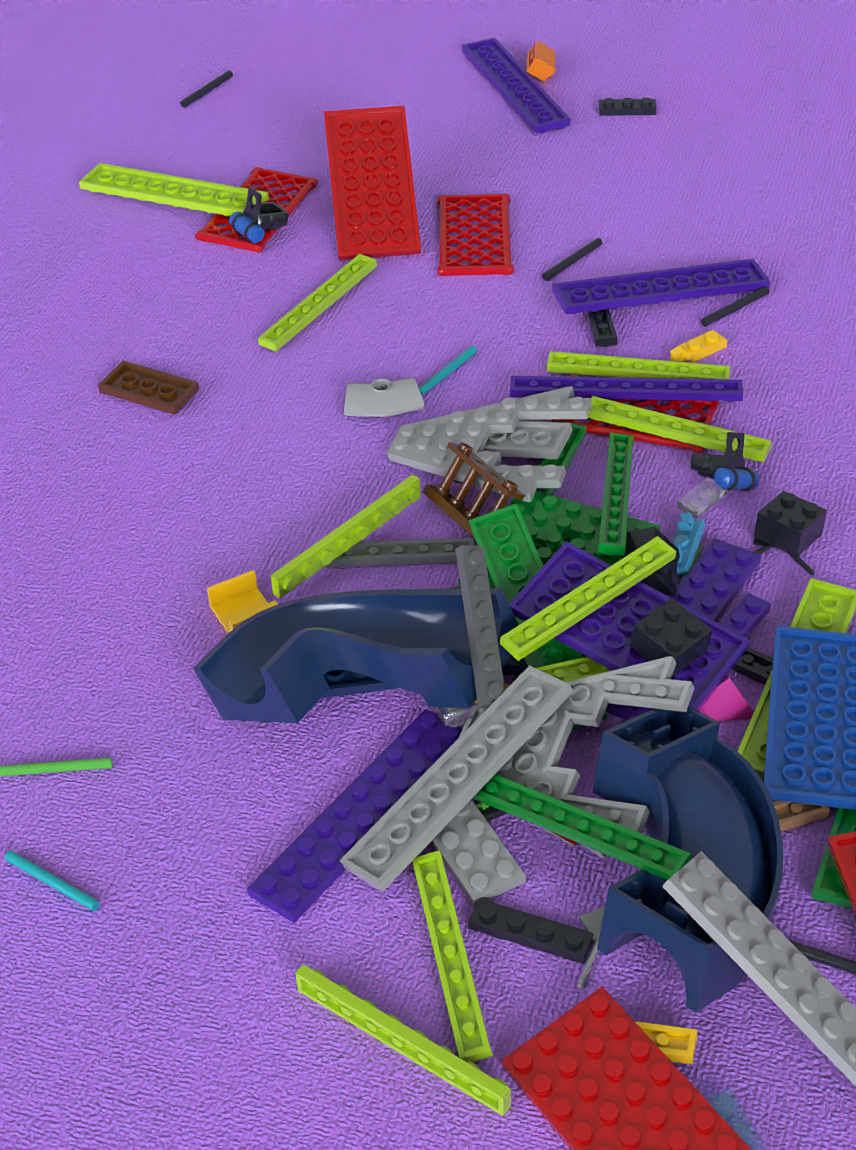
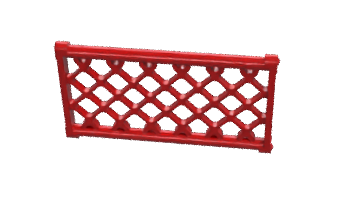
(302, 184)
(453, 267)
(594, 427)

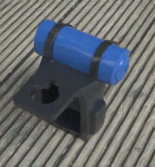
(258, 218)
(729, 469)

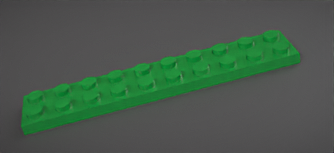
(511, 565)

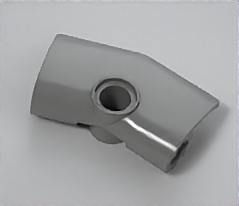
(382, 398)

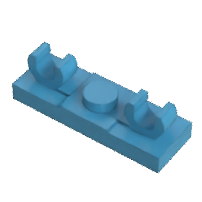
(687, 540)

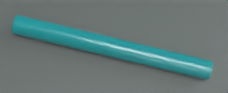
(447, 370)
(52, 880)

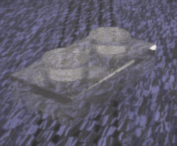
(701, 498)
(453, 716)

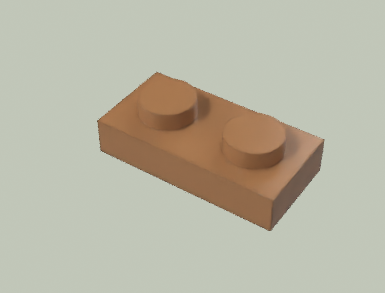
(798, 814)

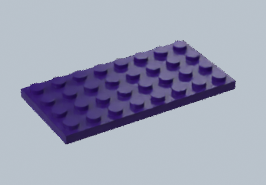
(609, 630)

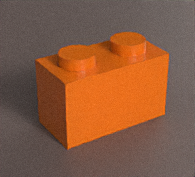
(541, 61)

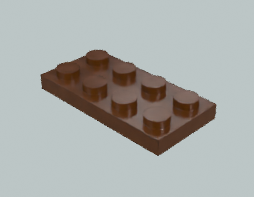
(148, 387)

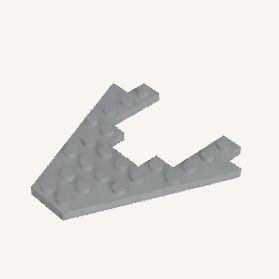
(425, 442)
(537, 759)

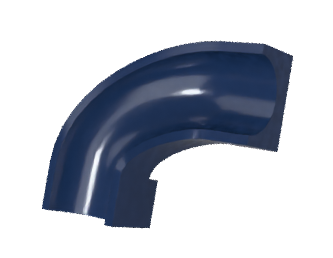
(404, 637)
(697, 801)

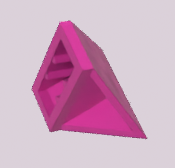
(727, 703)

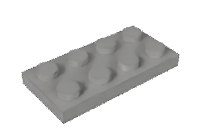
(531, 440)
(477, 856)

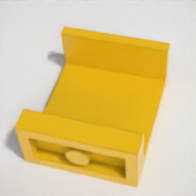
(237, 600)

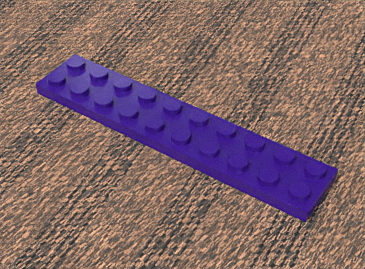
(516, 85)
(659, 286)
(708, 589)
(315, 855)

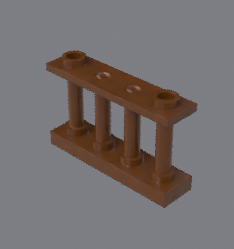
(454, 505)

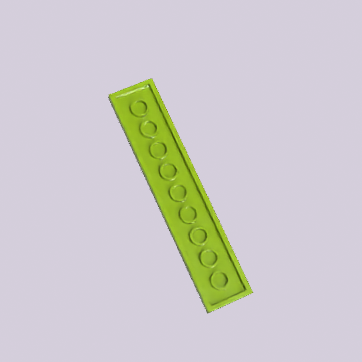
(168, 189)
(823, 609)

